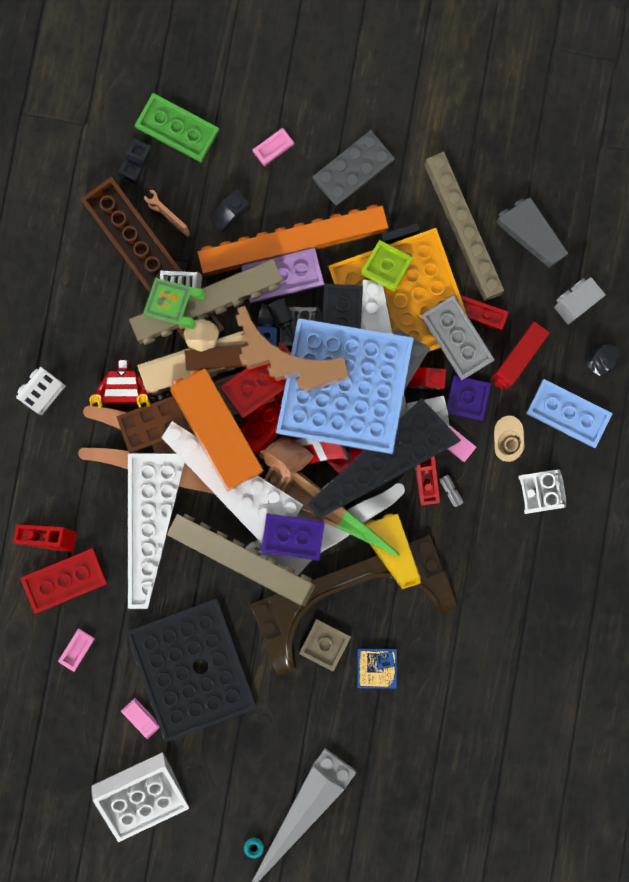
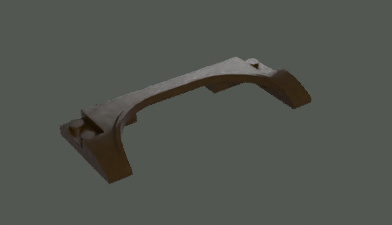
(279, 616)

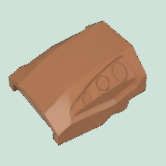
(286, 456)

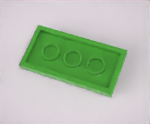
(177, 127)

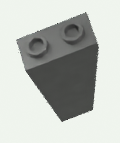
(532, 231)

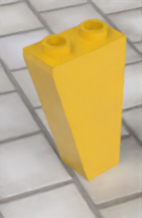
(401, 566)

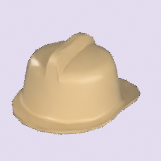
(509, 438)

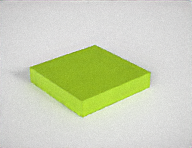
(386, 265)

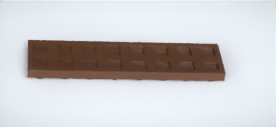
(148, 424)

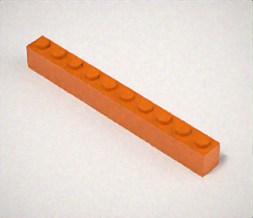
(286, 241)

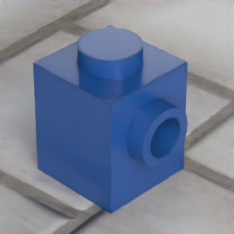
(269, 332)

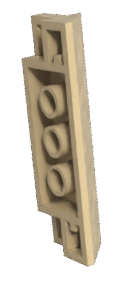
(162, 372)

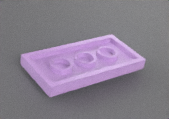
(298, 273)

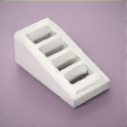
(196, 282)

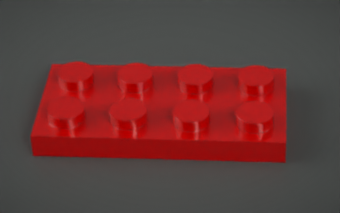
(253, 387)
(262, 425)
(64, 580)

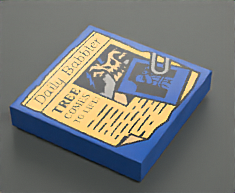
(377, 668)

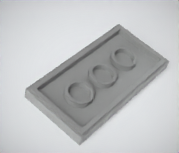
(457, 337)

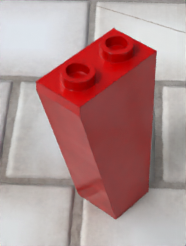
(519, 356)

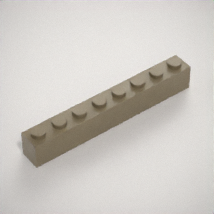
(463, 226)
(217, 298)
(241, 560)

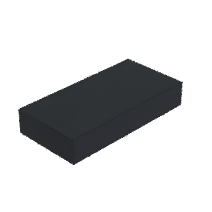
(400, 234)

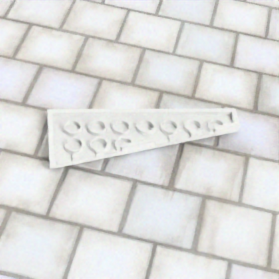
(247, 501)

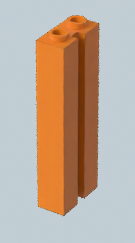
(215, 429)

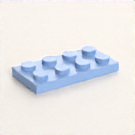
(569, 413)

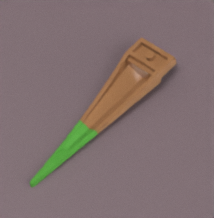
(305, 490)

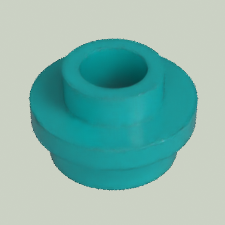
(250, 853)

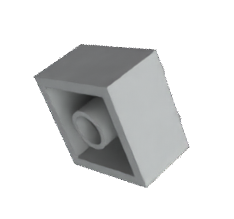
(581, 298)

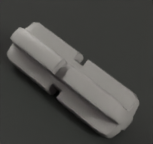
(453, 494)

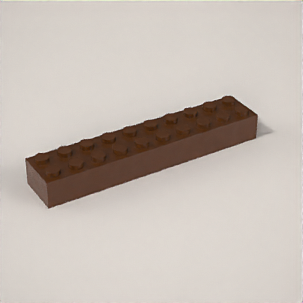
(133, 237)

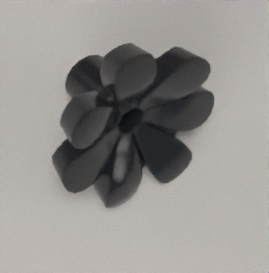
(155, 398)

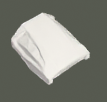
(543, 491)

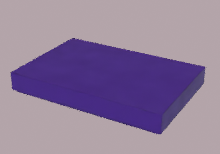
(292, 536)

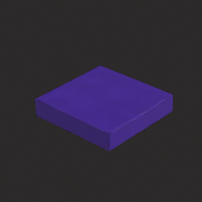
(468, 398)

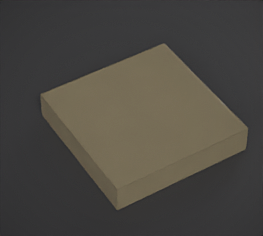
(324, 645)

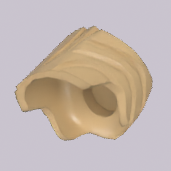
(202, 336)

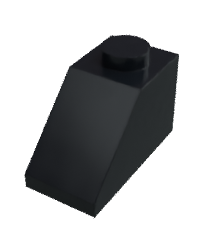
(229, 211)

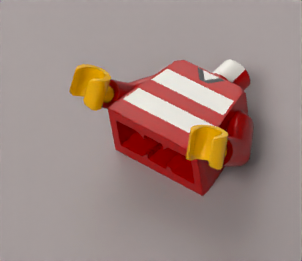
(121, 388)

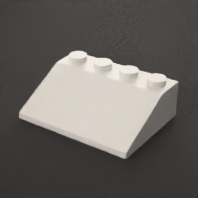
(139, 797)

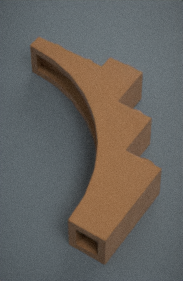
(312, 373)

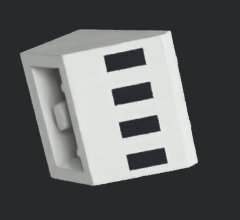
(40, 390)

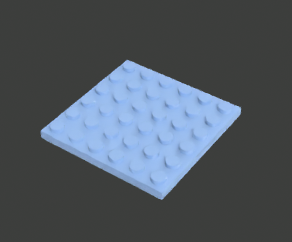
(357, 410)

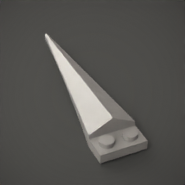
(320, 789)

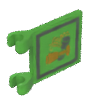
(169, 302)

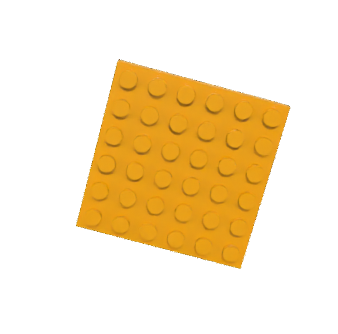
(421, 288)

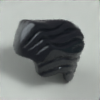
(602, 359)

